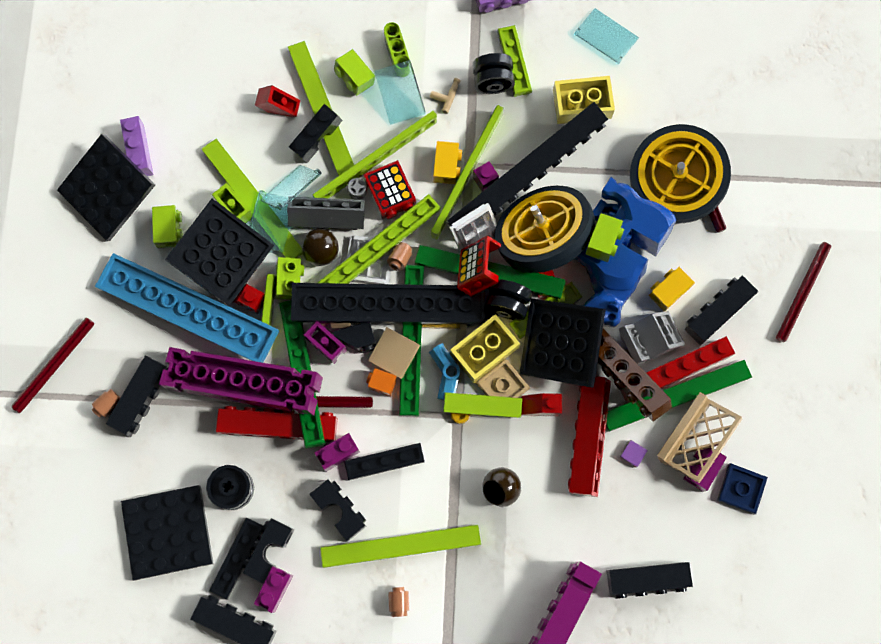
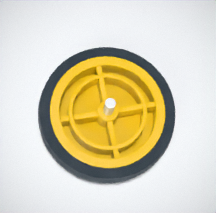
(682, 171)
(545, 229)

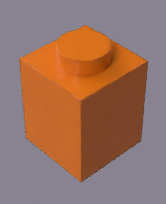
(381, 382)

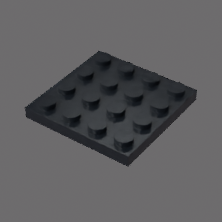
(105, 187)
(219, 252)
(562, 342)
(166, 532)

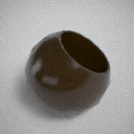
(320, 247)
(501, 487)

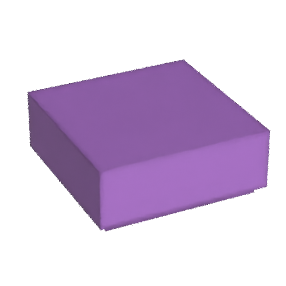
(633, 453)

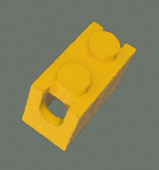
(446, 162)
(671, 289)

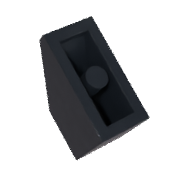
(357, 337)

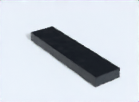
(384, 461)
(233, 563)

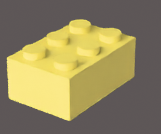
(577, 94)
(484, 348)

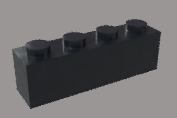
(721, 310)
(137, 397)
(649, 578)
(230, 623)

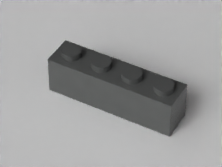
(326, 213)

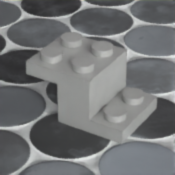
(651, 337)

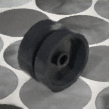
(493, 73)
(508, 300)
(218, 486)

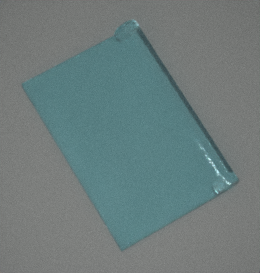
(606, 35)
(400, 92)
(291, 187)
(270, 222)

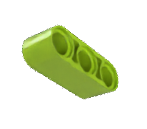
(395, 41)

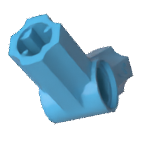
(444, 361)

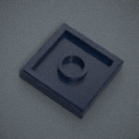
(742, 488)

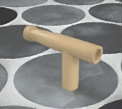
(447, 99)

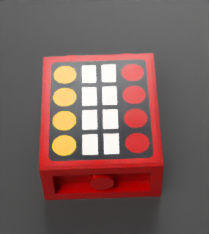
(390, 189)
(473, 266)

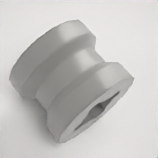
(357, 184)

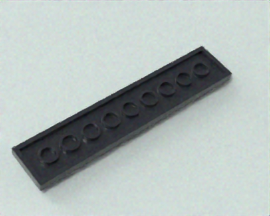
(385, 304)

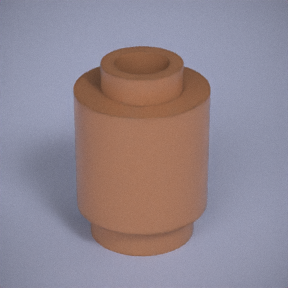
(399, 256)
(105, 403)
(398, 602)

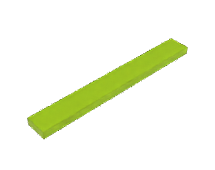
(317, 98)
(377, 156)
(466, 173)
(243, 187)
(383, 242)
(400, 546)

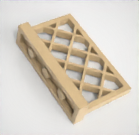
(685, 428)

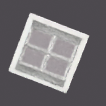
(474, 226)
(379, 271)

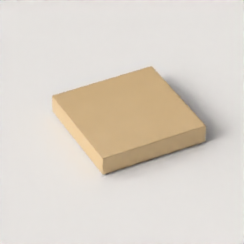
(394, 353)
(503, 381)

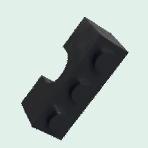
(307, 141)
(351, 522)
(274, 533)

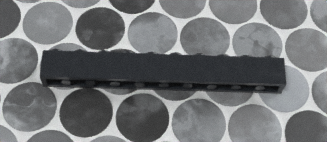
(537, 162)

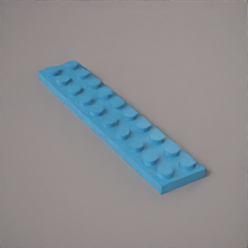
(187, 308)

